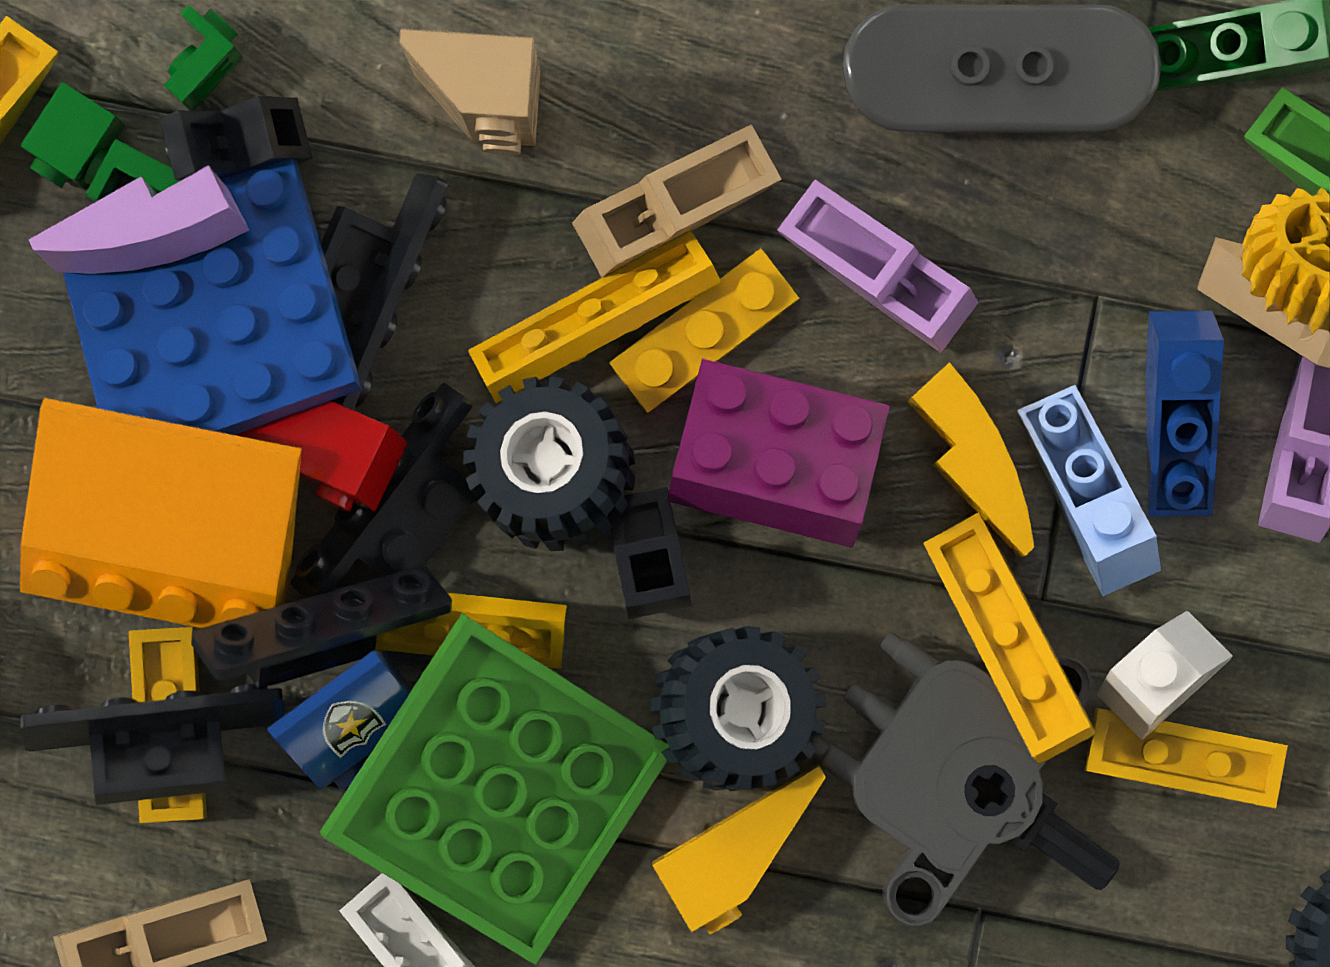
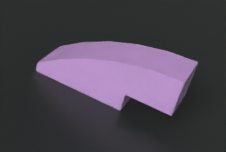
(143, 228)
(879, 265)
(1299, 473)

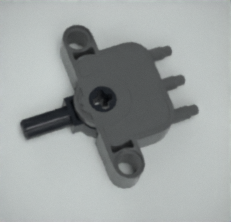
(922, 772)

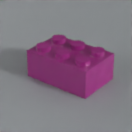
(778, 453)

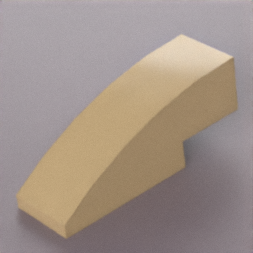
(676, 200)
(169, 933)

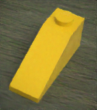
(728, 859)

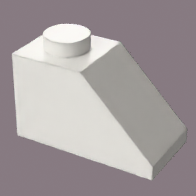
(1162, 673)

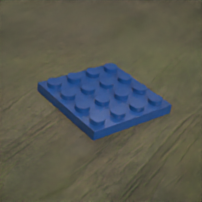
(227, 330)

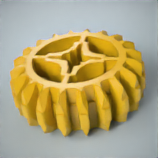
(1290, 257)

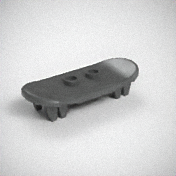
(1001, 68)

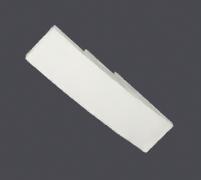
(400, 928)

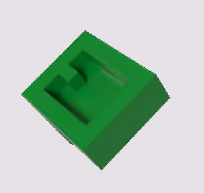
(201, 69)
(121, 160)

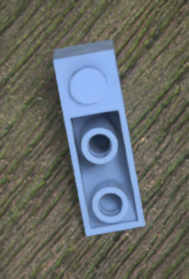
(1091, 491)

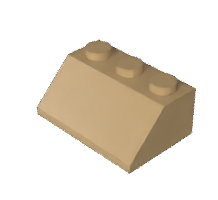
(481, 83)

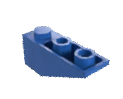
(1182, 411)

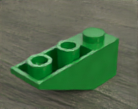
(1245, 44)

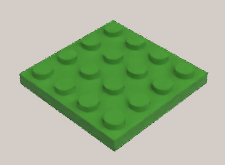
(497, 789)

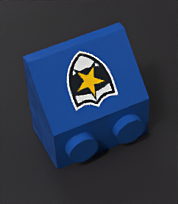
(343, 721)

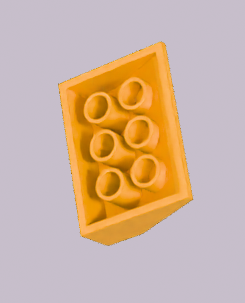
(157, 517)

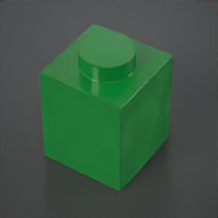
(70, 136)

